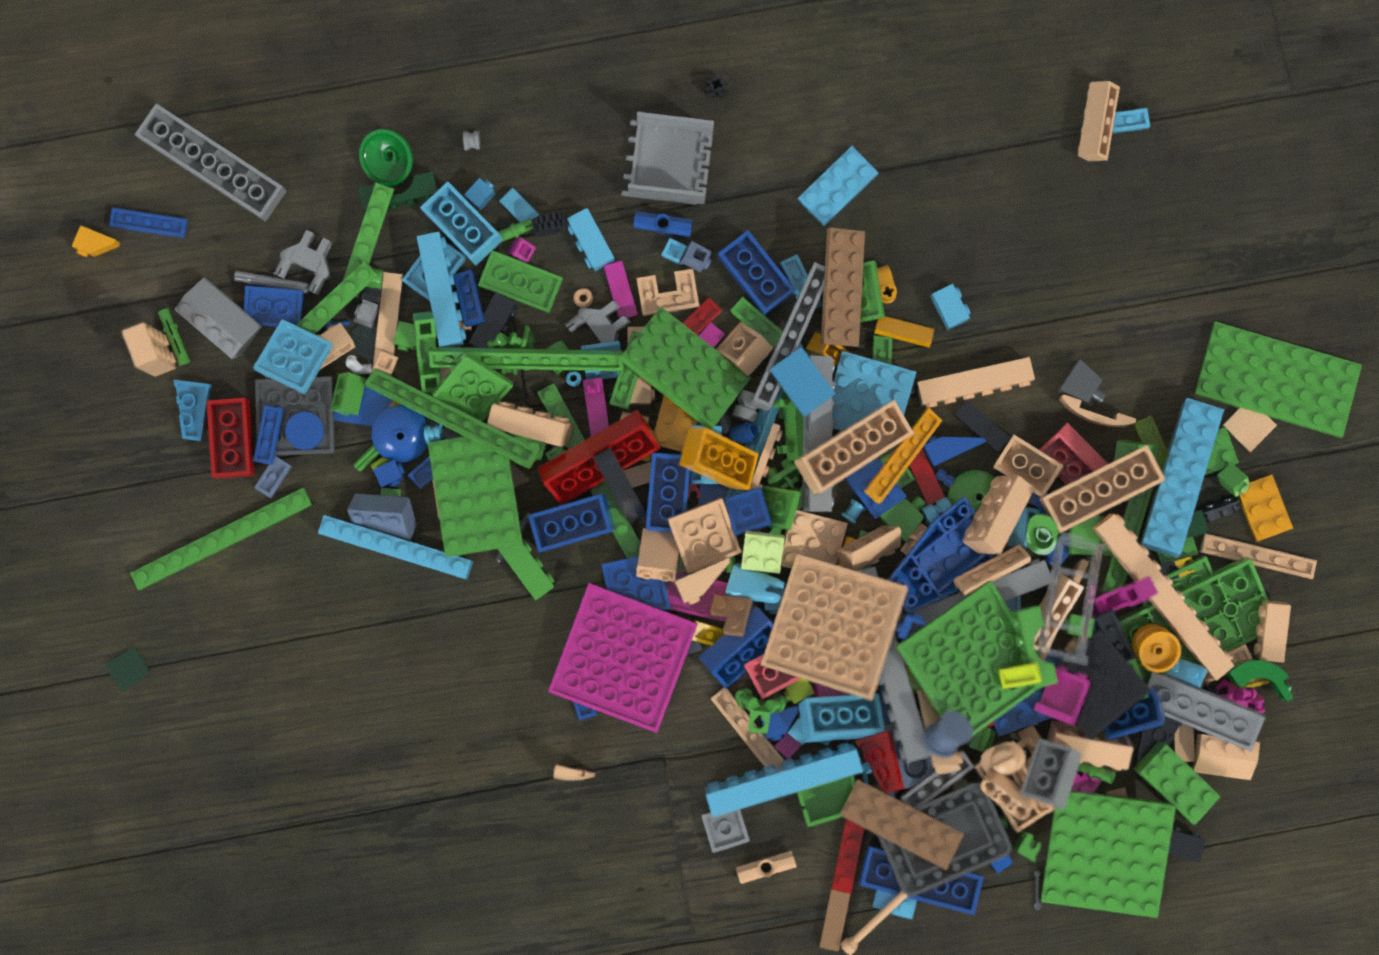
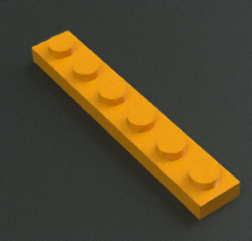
(902, 456)

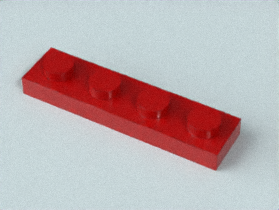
(847, 857)

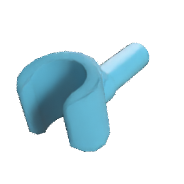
(866, 770)

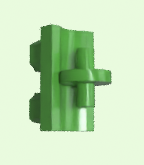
(786, 477)

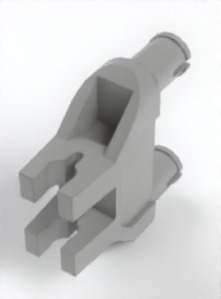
(308, 259)
(600, 322)

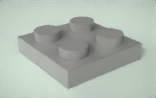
(725, 830)

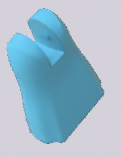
(753, 585)

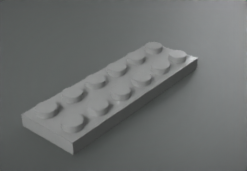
(1207, 711)

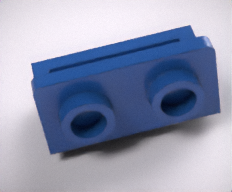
(903, 627)

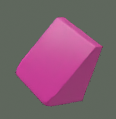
(521, 249)

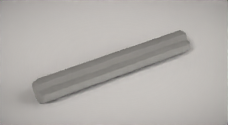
(268, 281)

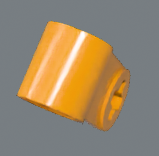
(886, 283)

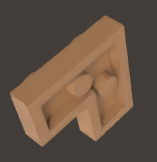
(735, 609)

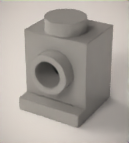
(366, 313)

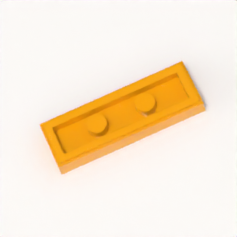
(904, 331)

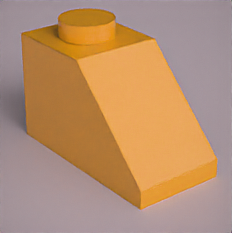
(93, 243)
(825, 350)

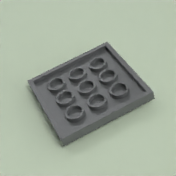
(316, 401)

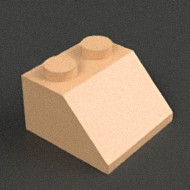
(745, 348)

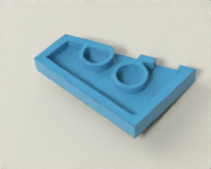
(193, 408)

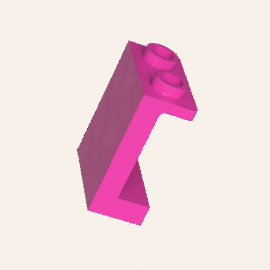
(1064, 698)

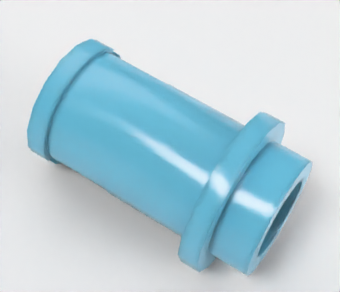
(570, 375)

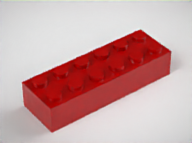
(577, 470)

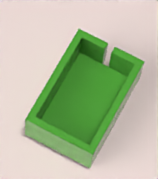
(825, 800)

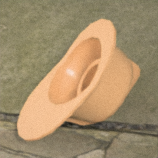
(1003, 758)

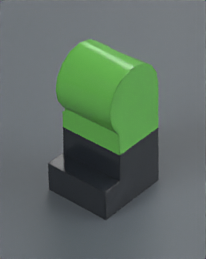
(372, 291)

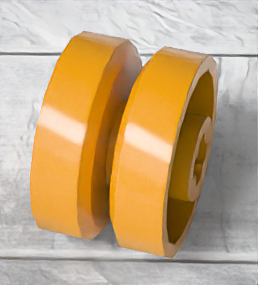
(1156, 648)

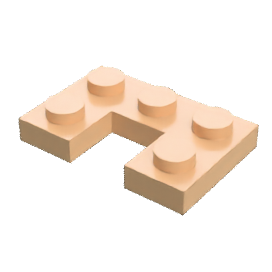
(682, 299)

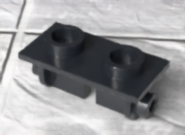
(1227, 504)

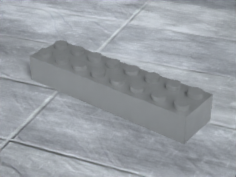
(210, 162)

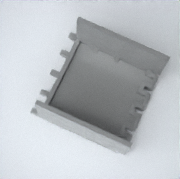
(669, 158)

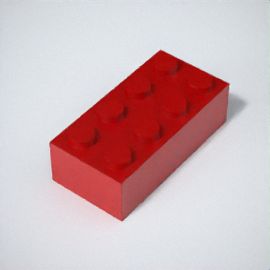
(230, 438)

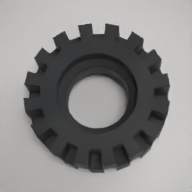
(549, 224)

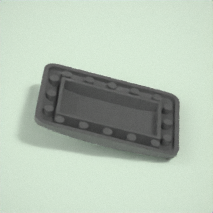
(983, 841)

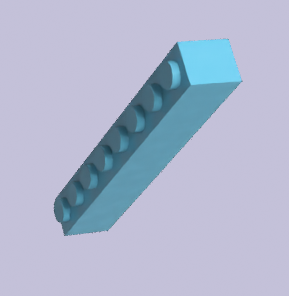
(395, 547)

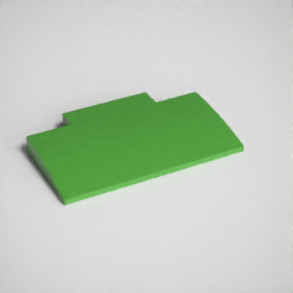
(1222, 599)

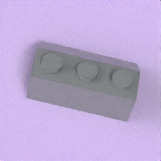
(1051, 774)

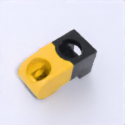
(1177, 564)

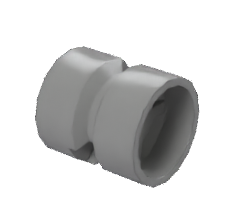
(745, 410)

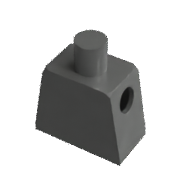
(1082, 384)

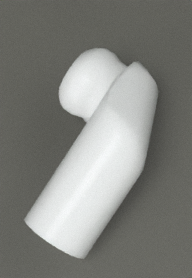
(356, 367)

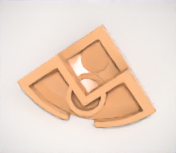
(567, 773)

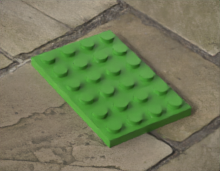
(685, 368)
(474, 497)

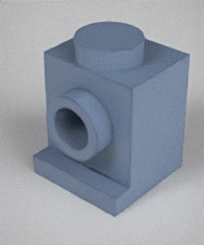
(696, 257)

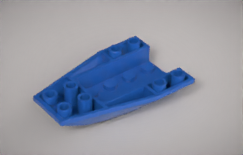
(938, 558)

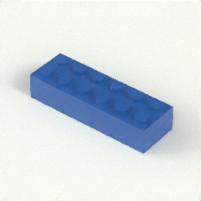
(957, 894)

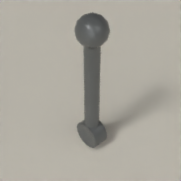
(1037, 905)

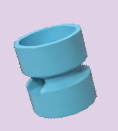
(931, 511)

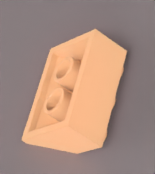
(1030, 464)
(870, 547)
(1223, 758)

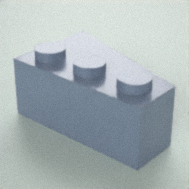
(383, 514)

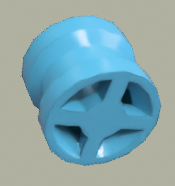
(434, 433)

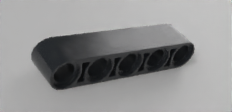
(619, 485)

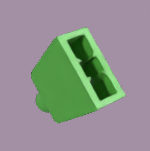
(904, 515)

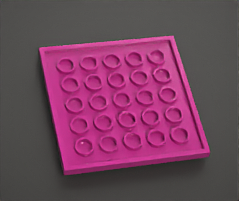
(623, 657)

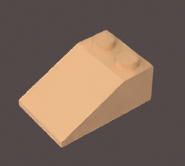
(697, 583)

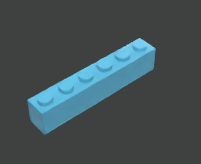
(440, 290)

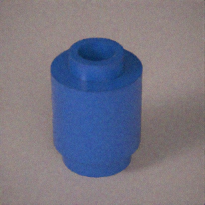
(743, 433)

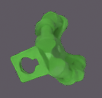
(513, 342)
(774, 704)

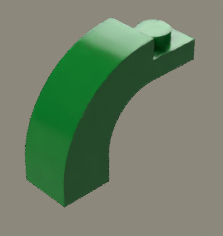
(1250, 669)

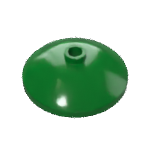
(376, 157)

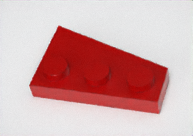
(881, 755)

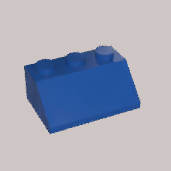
(1141, 716)

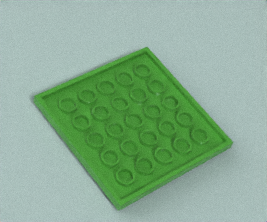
(961, 655)
(1108, 853)

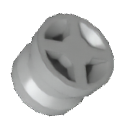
(471, 140)

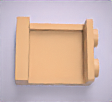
(657, 556)

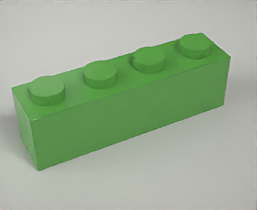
(528, 569)

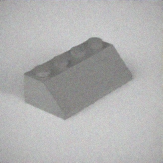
(218, 318)

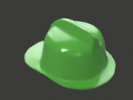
(1041, 534)

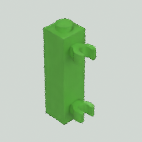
(793, 428)

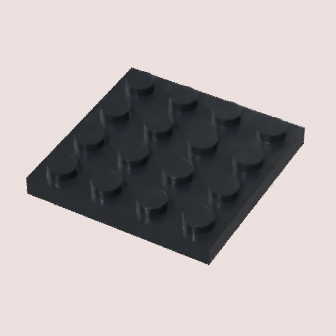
(1112, 688)

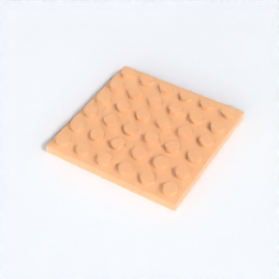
(834, 626)

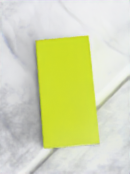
(1020, 675)

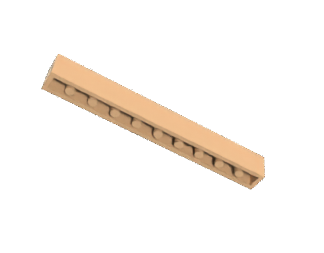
(1168, 601)

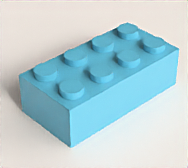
(461, 223)
(840, 718)

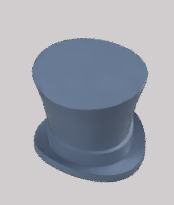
(944, 737)

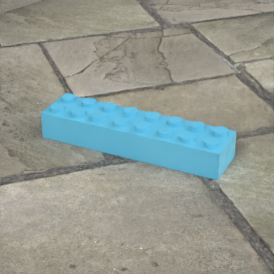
(1183, 476)
(783, 779)

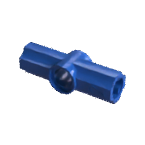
(650, 221)

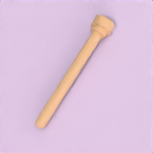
(850, 944)

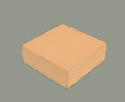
(385, 362)

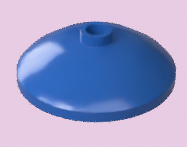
(396, 420)

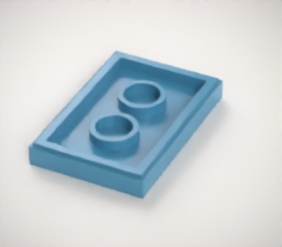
(802, 381)

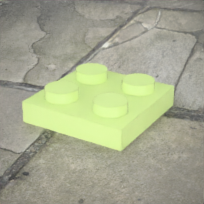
(762, 552)

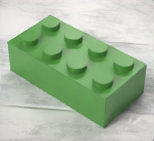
(1176, 782)

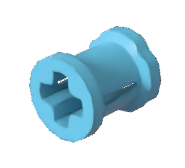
(853, 511)

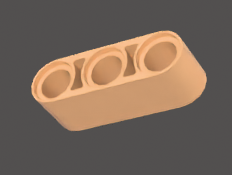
(1006, 794)

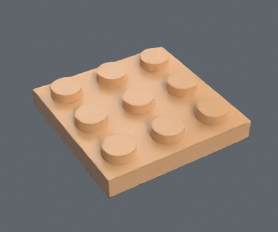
(704, 535)
(814, 538)

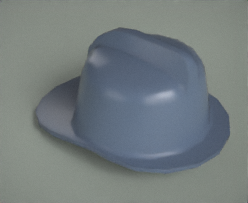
(915, 771)

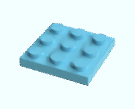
(293, 356)

